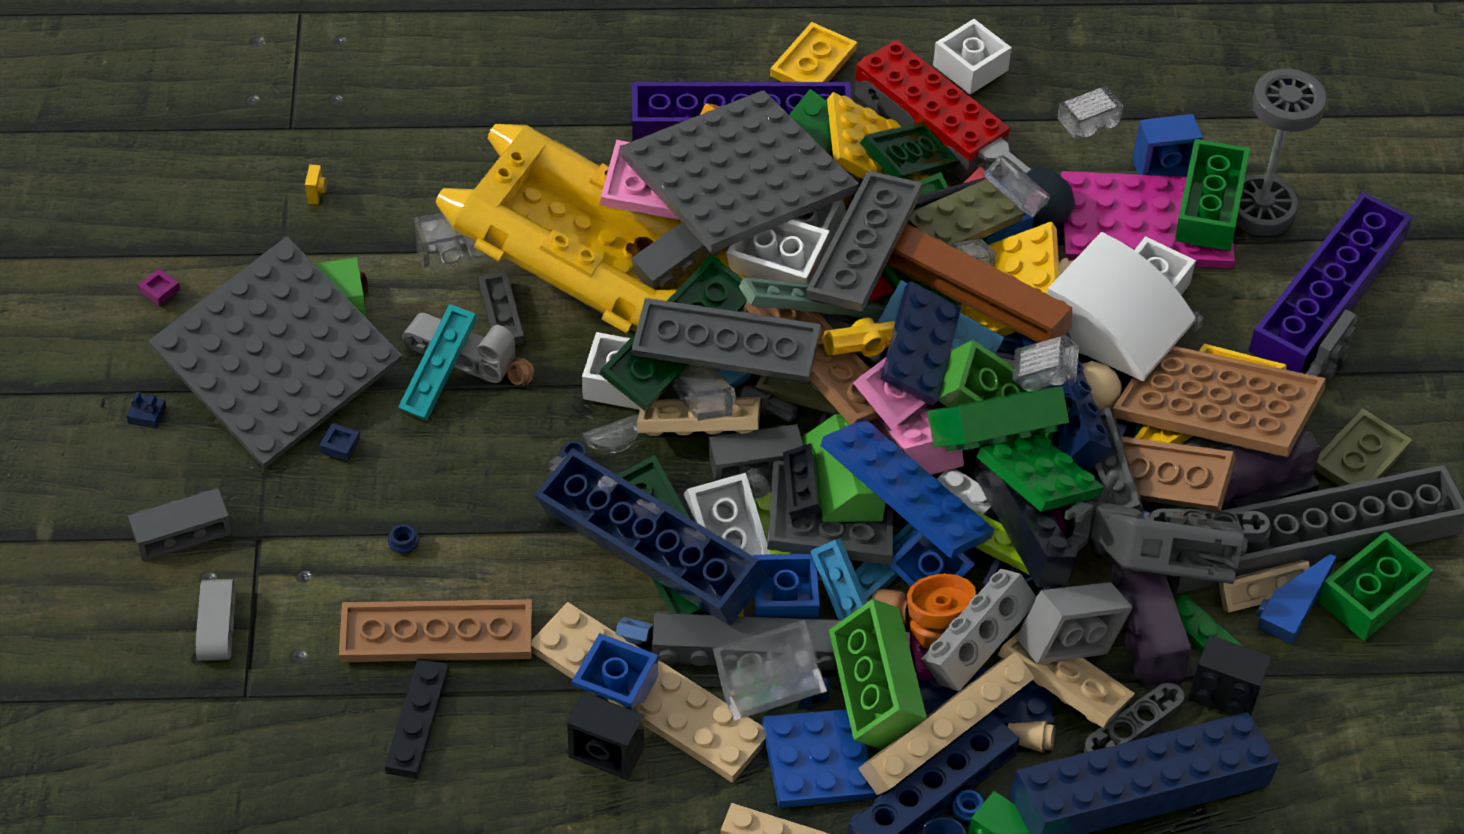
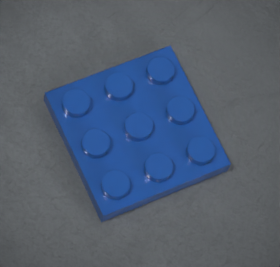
(815, 759)

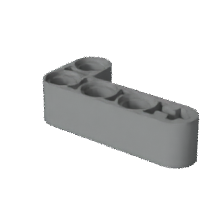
(481, 356)

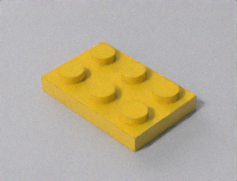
(814, 56)

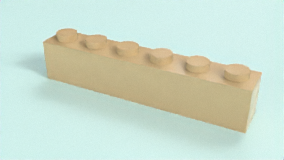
(946, 723)

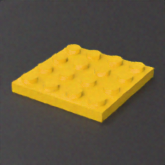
(848, 127)
(1029, 258)

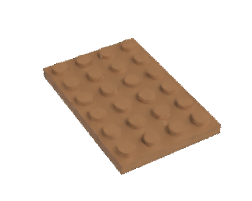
(1223, 400)

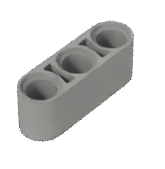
(215, 619)

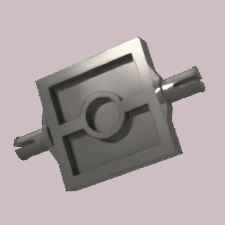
(1334, 347)

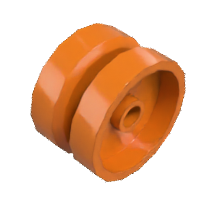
(935, 604)

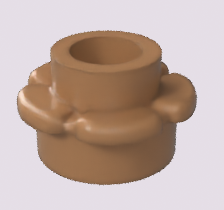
(520, 371)

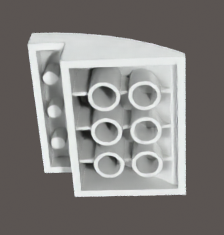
(1121, 307)

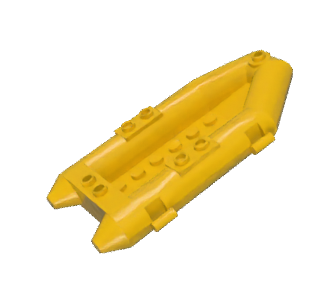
(547, 218)

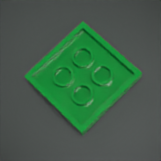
(1040, 472)

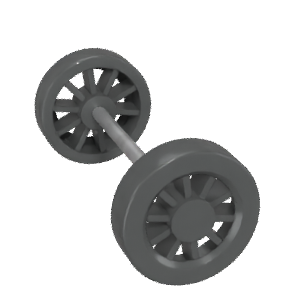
(1290, 103)

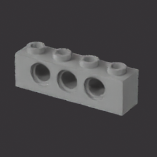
(979, 629)

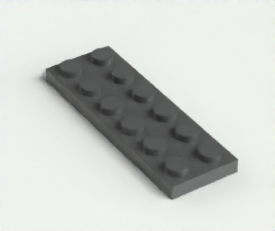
(864, 241)
(726, 340)

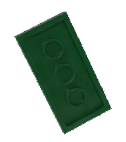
(909, 151)

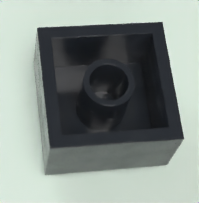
(1229, 677)
(605, 735)

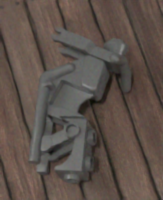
(1153, 544)

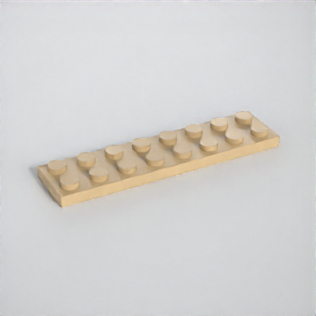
(675, 706)

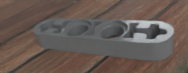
(1235, 516)
(1131, 721)

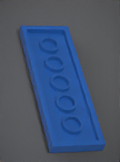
(907, 488)

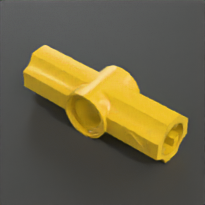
(862, 336)

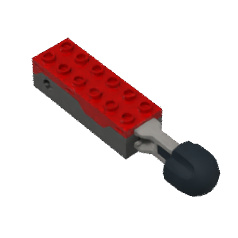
(911, 91)

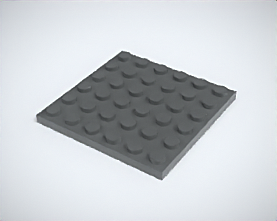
(738, 170)
(275, 351)

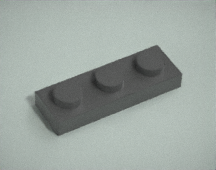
(500, 303)

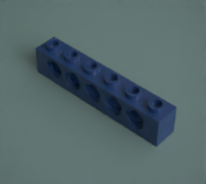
(1085, 434)
(998, 748)

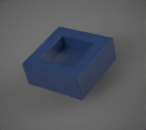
(339, 442)

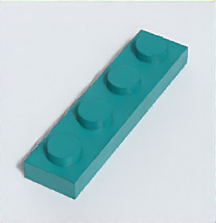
(438, 362)

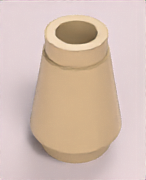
(1034, 735)

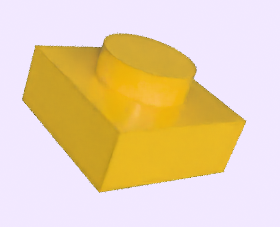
(315, 184)

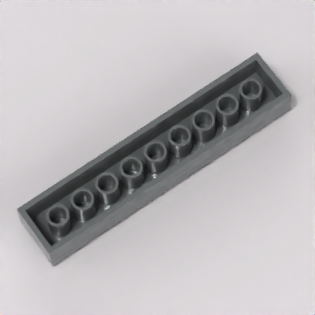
(1347, 519)

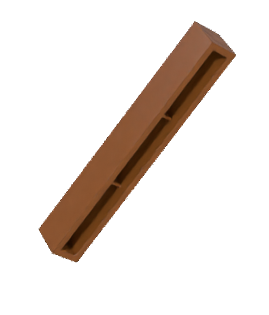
(980, 286)

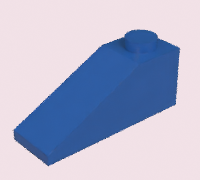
(1293, 601)

